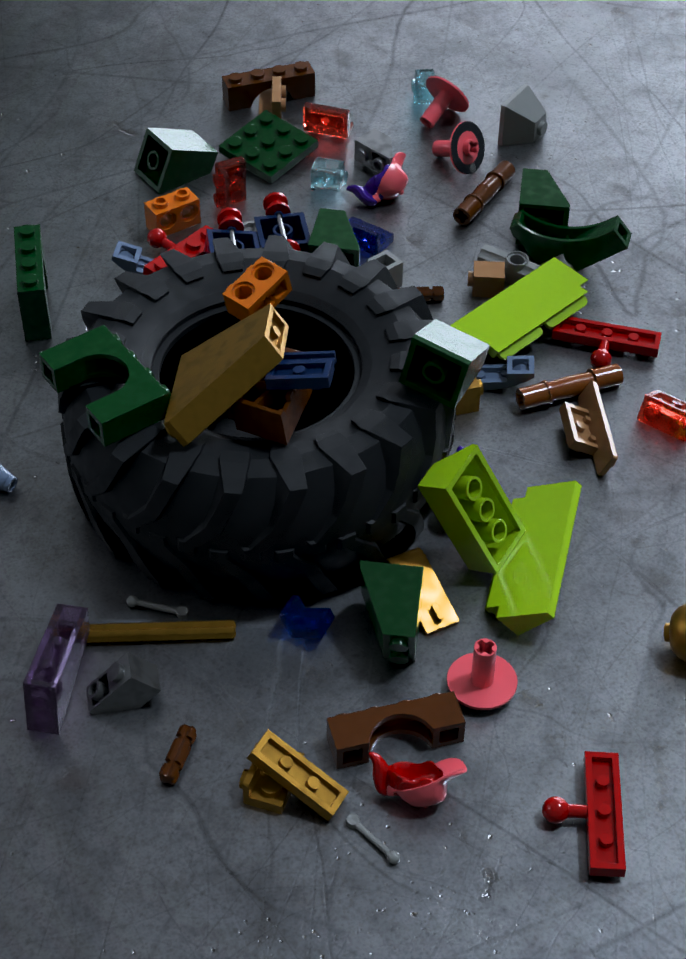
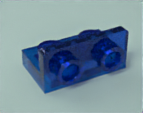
(370, 237)

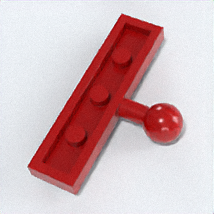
(190, 246)
(607, 337)
(601, 813)

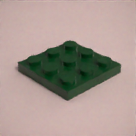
(269, 146)

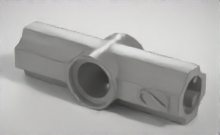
(516, 262)

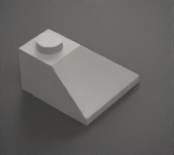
(521, 118)

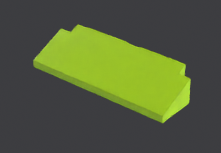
(518, 312)
(531, 578)

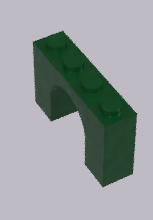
(32, 282)
(99, 355)

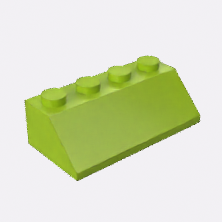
(472, 509)

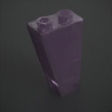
(55, 669)

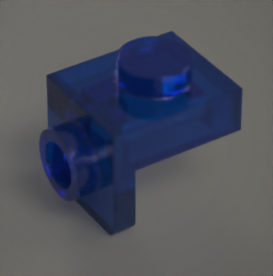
(305, 622)

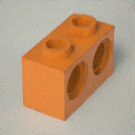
(173, 211)
(257, 288)

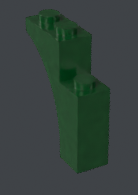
(579, 244)

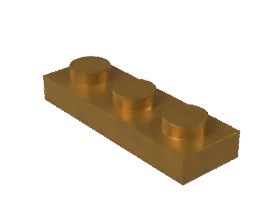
(297, 775)

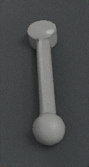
(182, 612)
(353, 822)

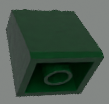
(173, 158)
(543, 198)
(334, 228)
(443, 362)
(394, 606)

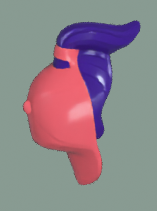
(384, 185)

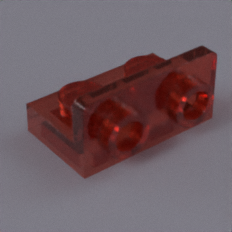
(327, 120)
(229, 182)
(664, 413)

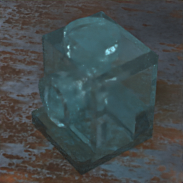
(419, 88)
(328, 174)

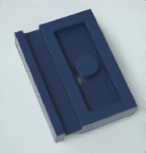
(302, 371)

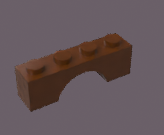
(244, 87)
(431, 718)

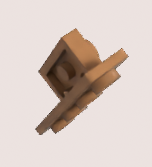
(274, 99)
(588, 428)

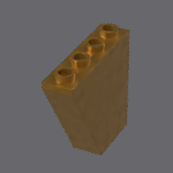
(222, 371)

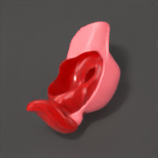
(415, 783)

